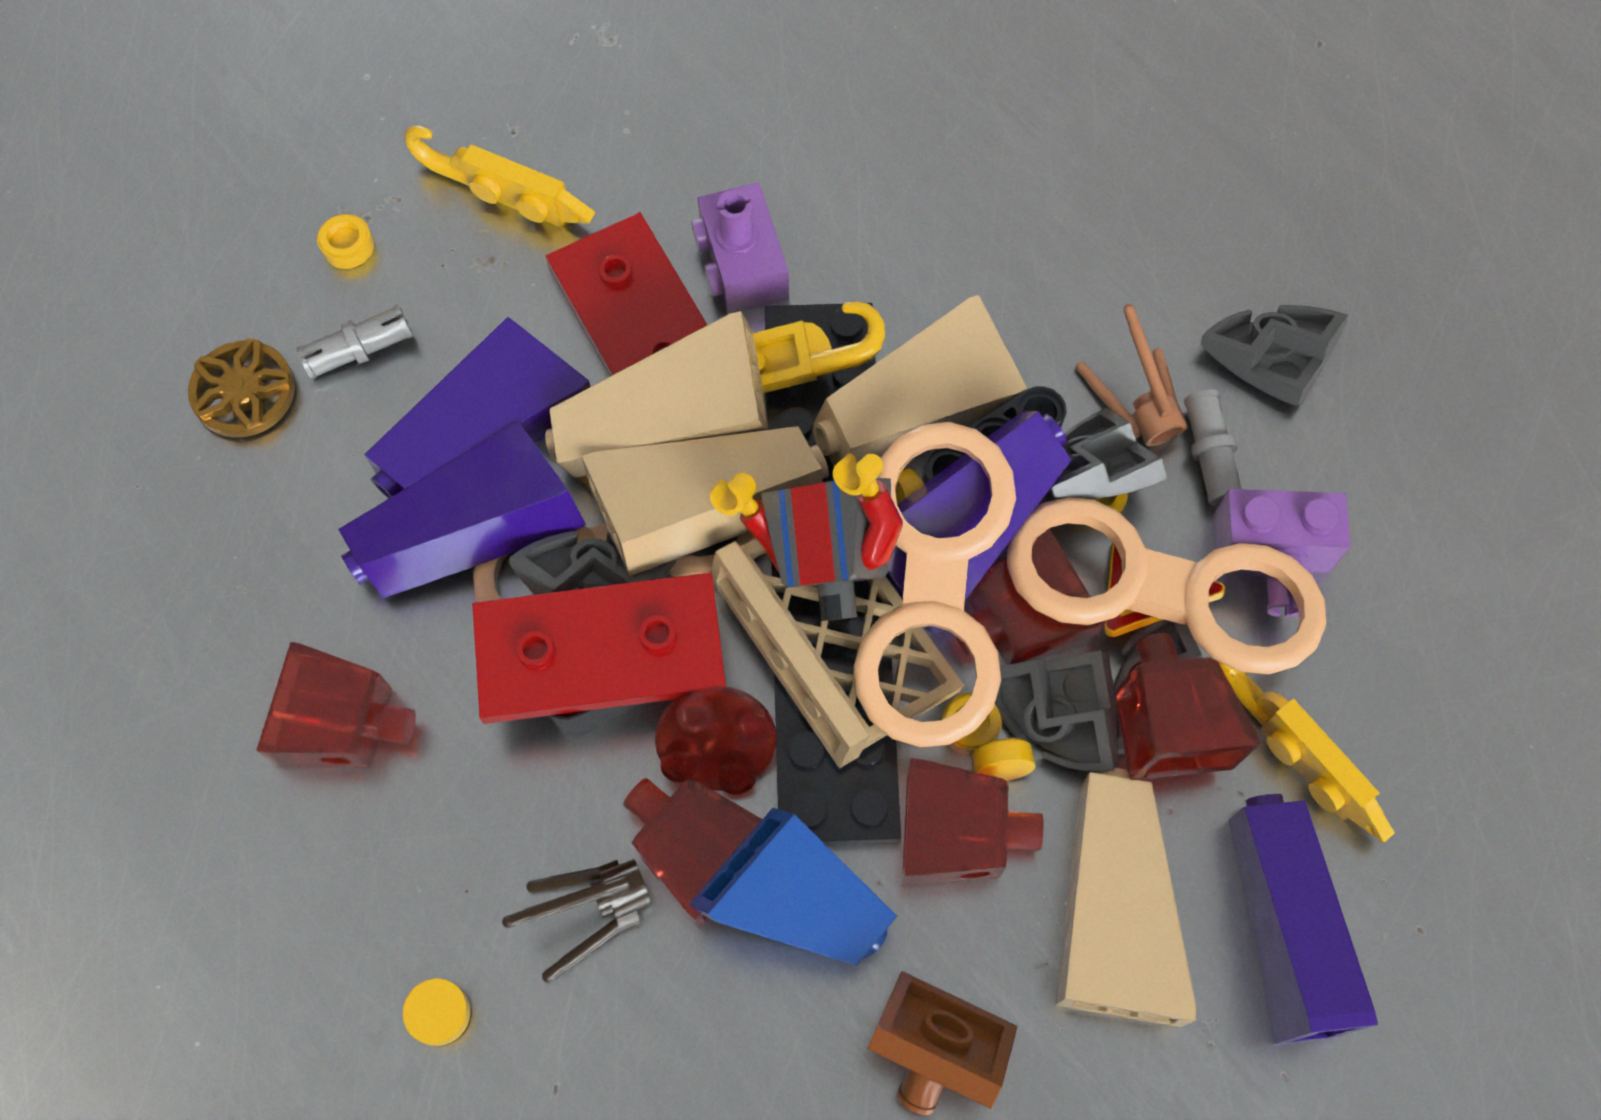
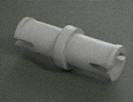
(354, 342)
(1212, 444)

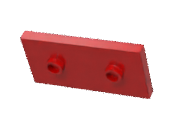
(625, 292)
(596, 647)

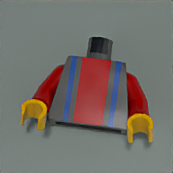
(822, 530)

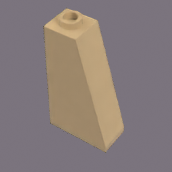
(941, 375)
(681, 393)
(660, 493)
(1121, 913)

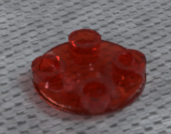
(716, 739)

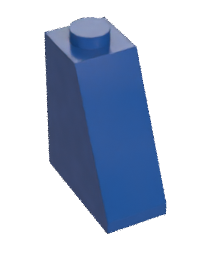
(795, 893)

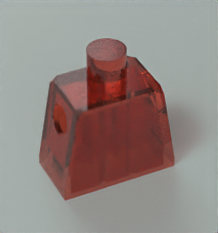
(1013, 623)
(330, 713)
(1180, 715)
(960, 825)
(686, 836)

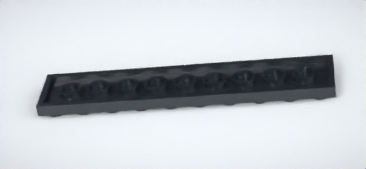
(862, 797)

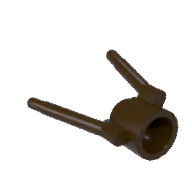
(616, 891)

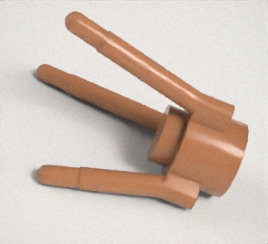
(1157, 411)

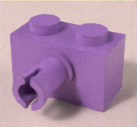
(742, 248)
(1298, 523)

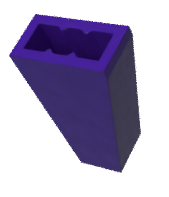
(493, 387)
(962, 494)
(461, 516)
(1297, 924)

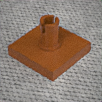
(942, 1045)

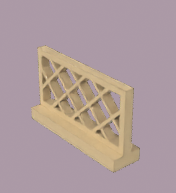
(800, 666)

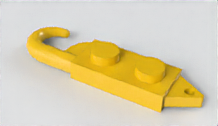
(501, 181)
(803, 351)
(1300, 742)

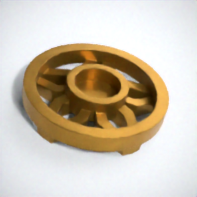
(241, 388)

